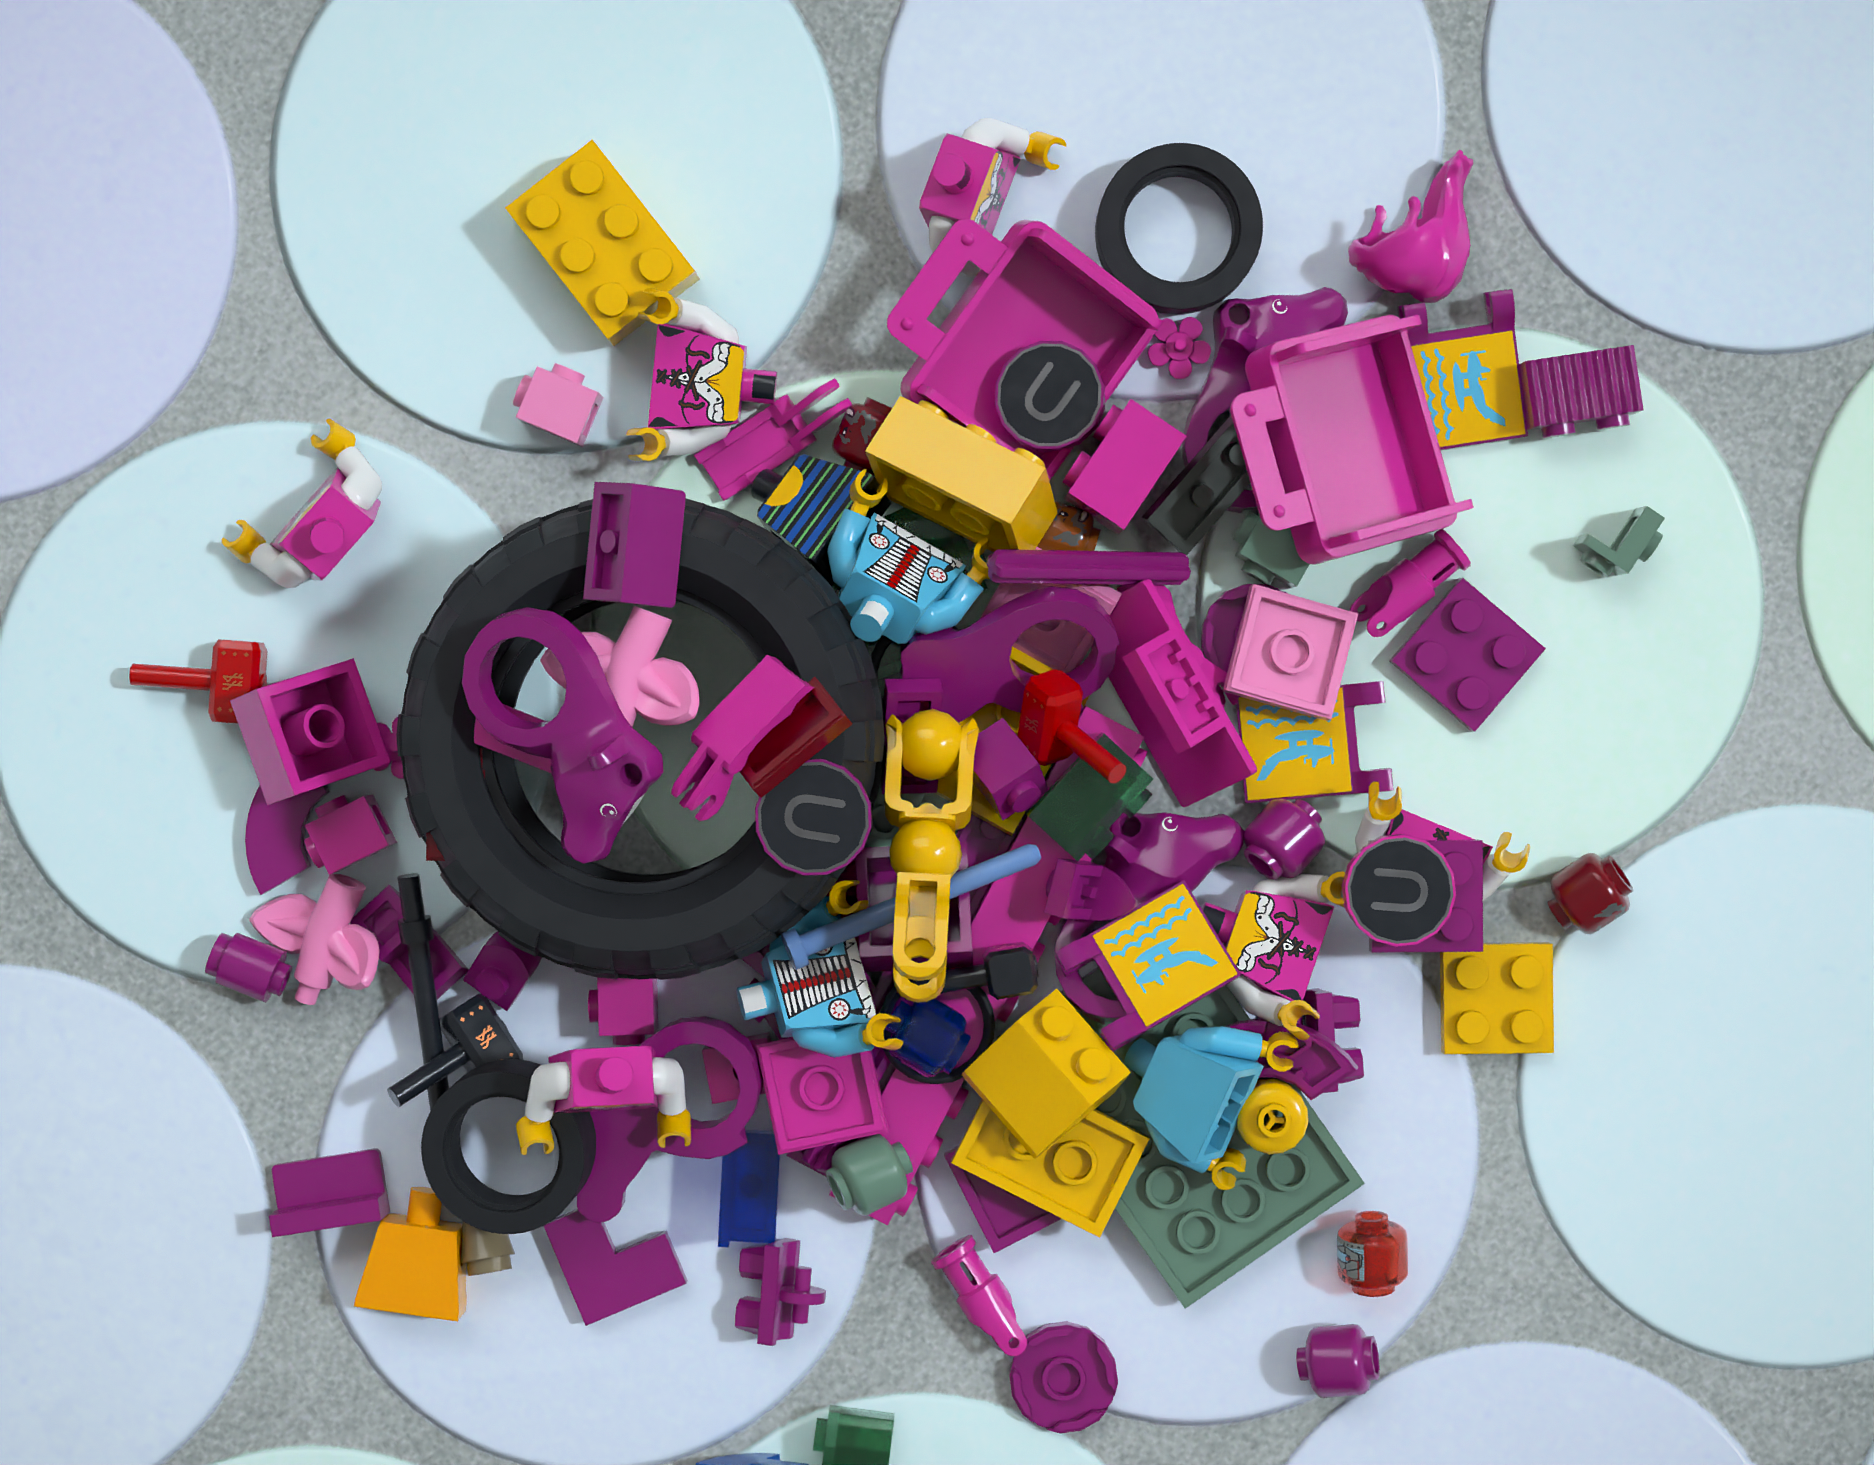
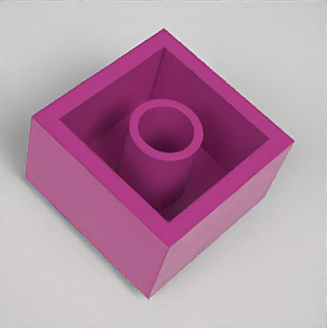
(1124, 466)
(310, 731)

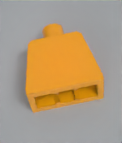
(416, 1263)

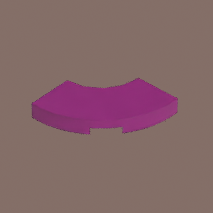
(277, 837)
(1316, 1061)

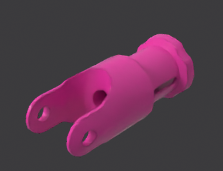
(1409, 584)
(983, 1298)

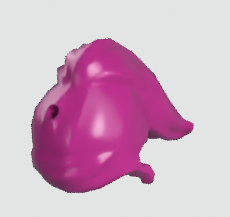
(1423, 253)

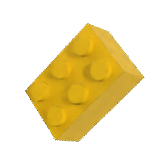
(601, 241)
(962, 477)

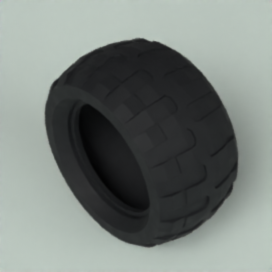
(496, 845)

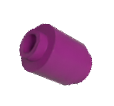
(248, 966)

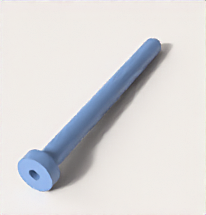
(881, 914)

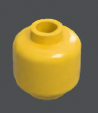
(1291, 1127)

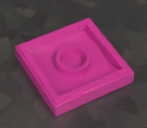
(818, 1096)

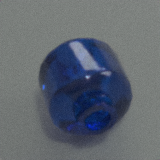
(930, 1035)

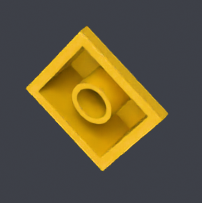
(1046, 1073)

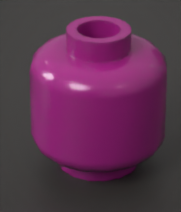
(1284, 838)
(1338, 1361)

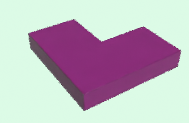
(609, 1279)

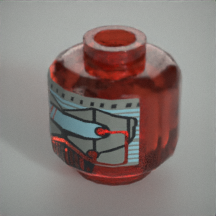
(1372, 1254)

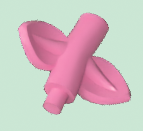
(654, 688)
(322, 937)

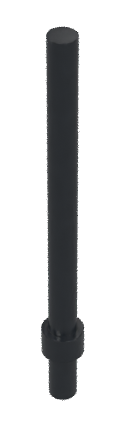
(416, 932)

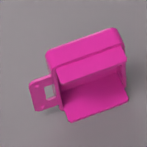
(1026, 293)
(1343, 440)

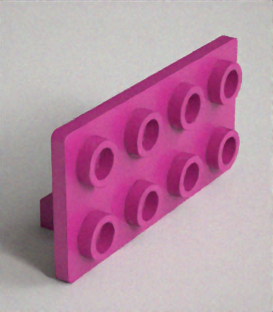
(1173, 700)

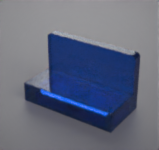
(750, 1191)

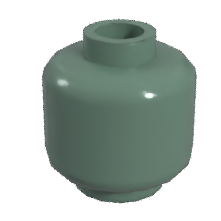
(869, 1174)

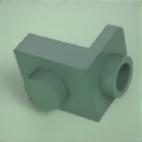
(1635, 541)

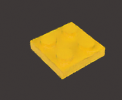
(1498, 999)

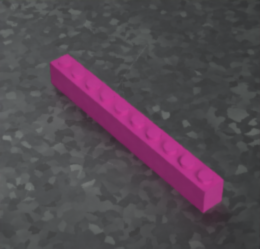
(1007, 915)

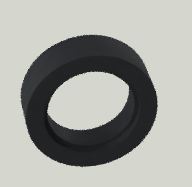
(1225, 180)
(467, 1195)

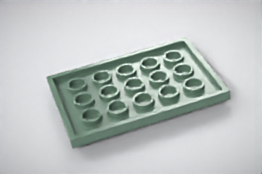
(1179, 1215)

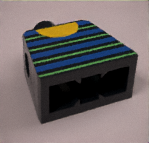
(808, 504)

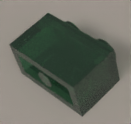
(1085, 804)

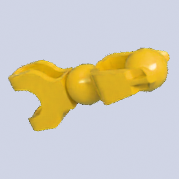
(925, 847)

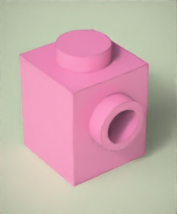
(558, 403)

